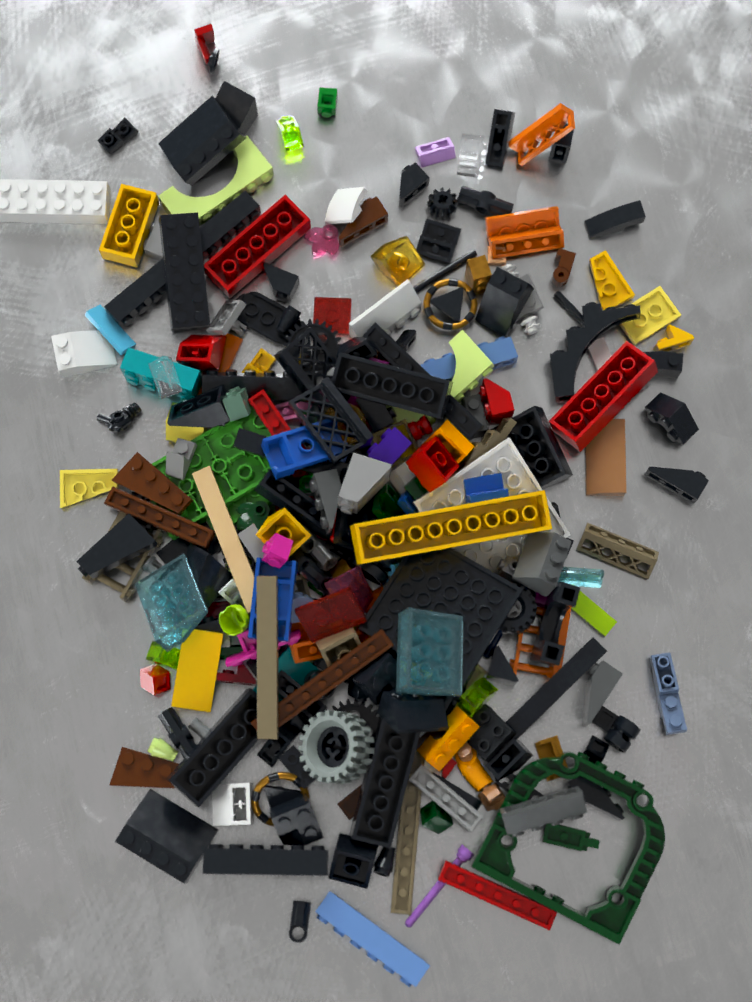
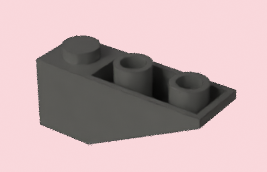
(326, 488)

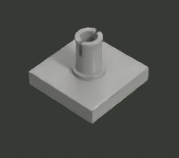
(227, 319)

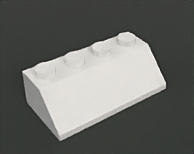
(388, 312)

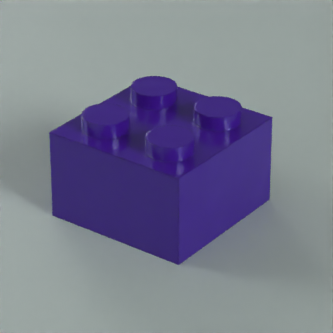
(391, 446)

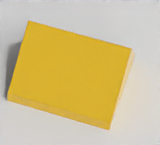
(285, 525)

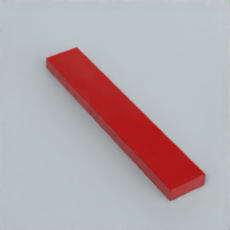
(497, 895)

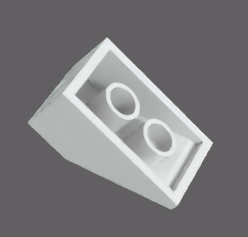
(82, 352)

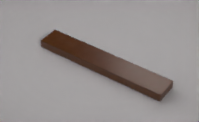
(160, 518)

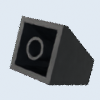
(238, 105)
(208, 573)

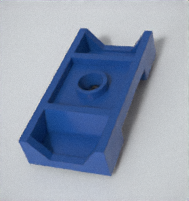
(287, 455)
(286, 583)

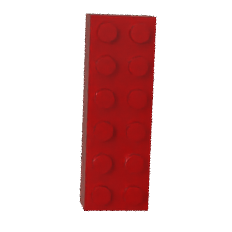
(255, 245)
(603, 396)

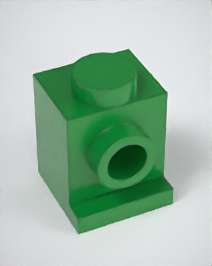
(327, 101)

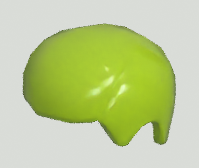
(234, 620)

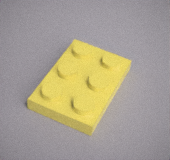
(656, 313)

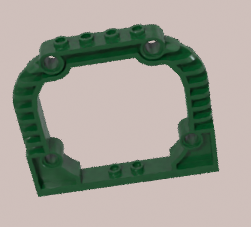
(607, 917)

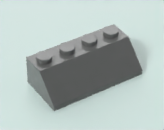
(543, 810)

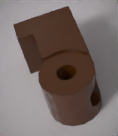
(561, 274)

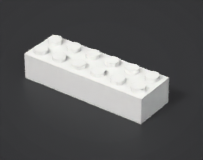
(54, 201)

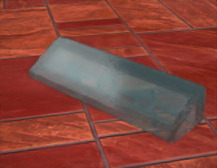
(582, 577)

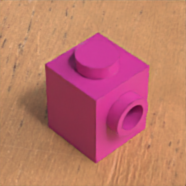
(277, 550)

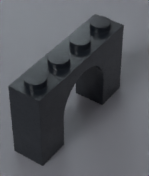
(546, 646)

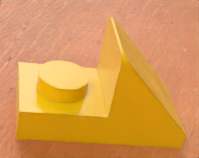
(676, 339)

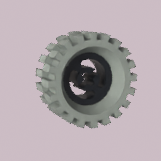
(335, 764)

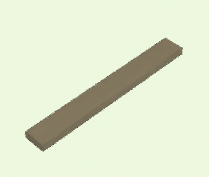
(267, 657)
(407, 845)

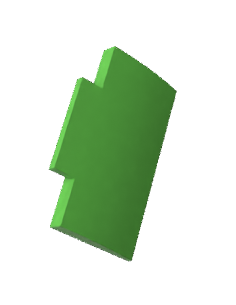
(233, 469)

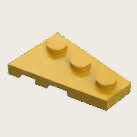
(609, 282)

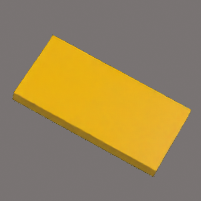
(197, 670)

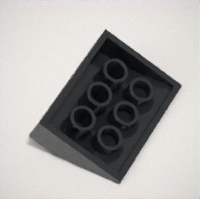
(201, 141)
(540, 447)
(167, 836)

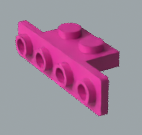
(250, 648)

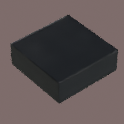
(604, 719)

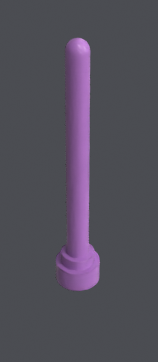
(462, 856)

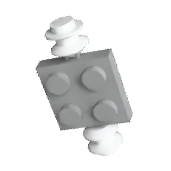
(532, 305)

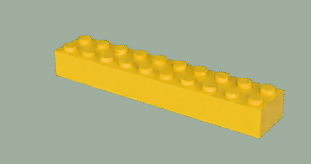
(450, 527)

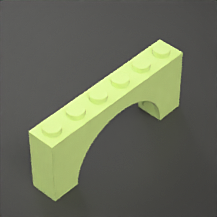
(250, 173)
(470, 368)

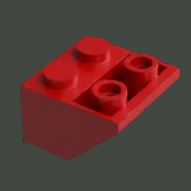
(201, 351)
(496, 402)

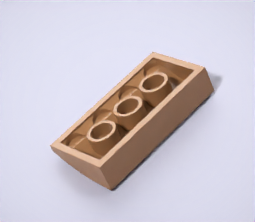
(607, 461)

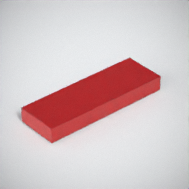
(268, 413)

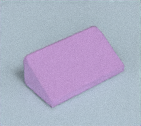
(435, 152)

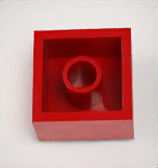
(432, 464)

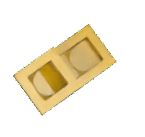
(261, 362)

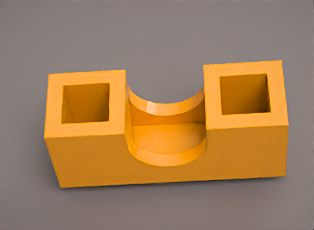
(440, 751)

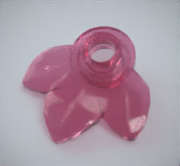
(321, 242)

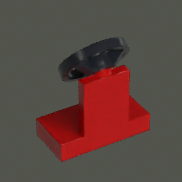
(204, 37)

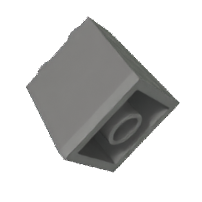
(362, 481)

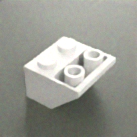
(232, 804)

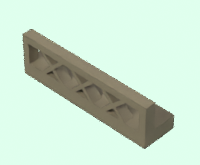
(622, 546)

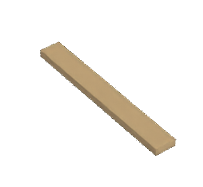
(226, 534)

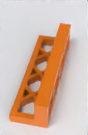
(542, 130)

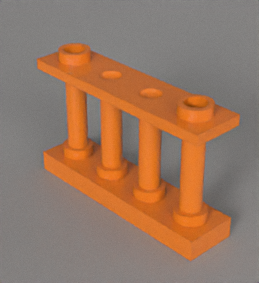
(551, 670)

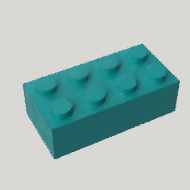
(137, 371)

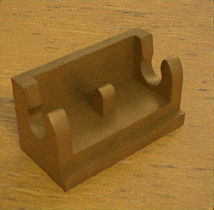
(550, 748)

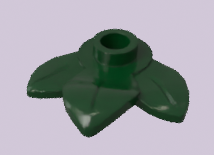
(249, 514)

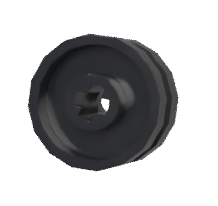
(374, 571)

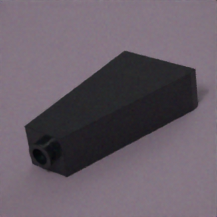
(116, 547)

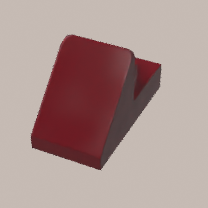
(242, 677)

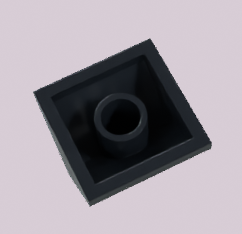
(500, 669)

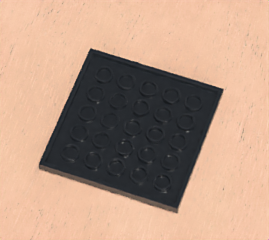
(450, 585)

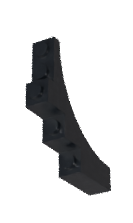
(578, 341)

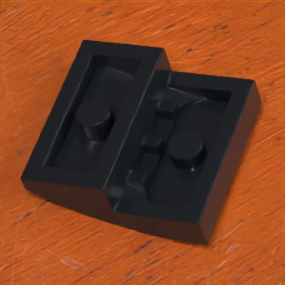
(438, 240)

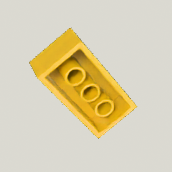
(129, 225)

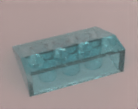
(172, 602)
(429, 653)

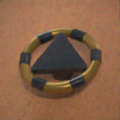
(450, 304)
(275, 795)

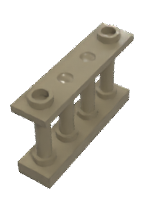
(128, 590)

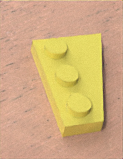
(84, 484)

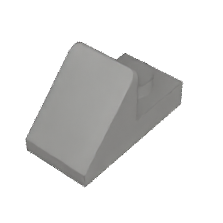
(180, 459)

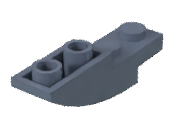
(667, 693)

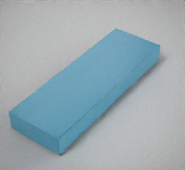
(110, 329)

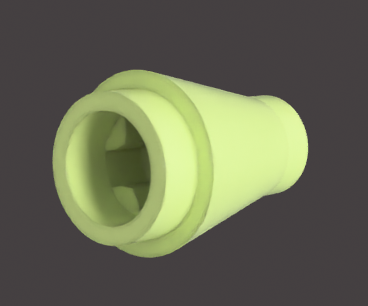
(161, 749)

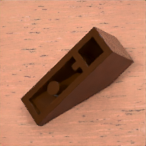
(371, 216)

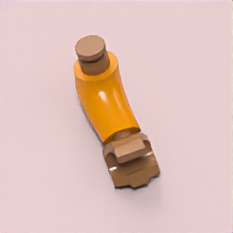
(476, 775)

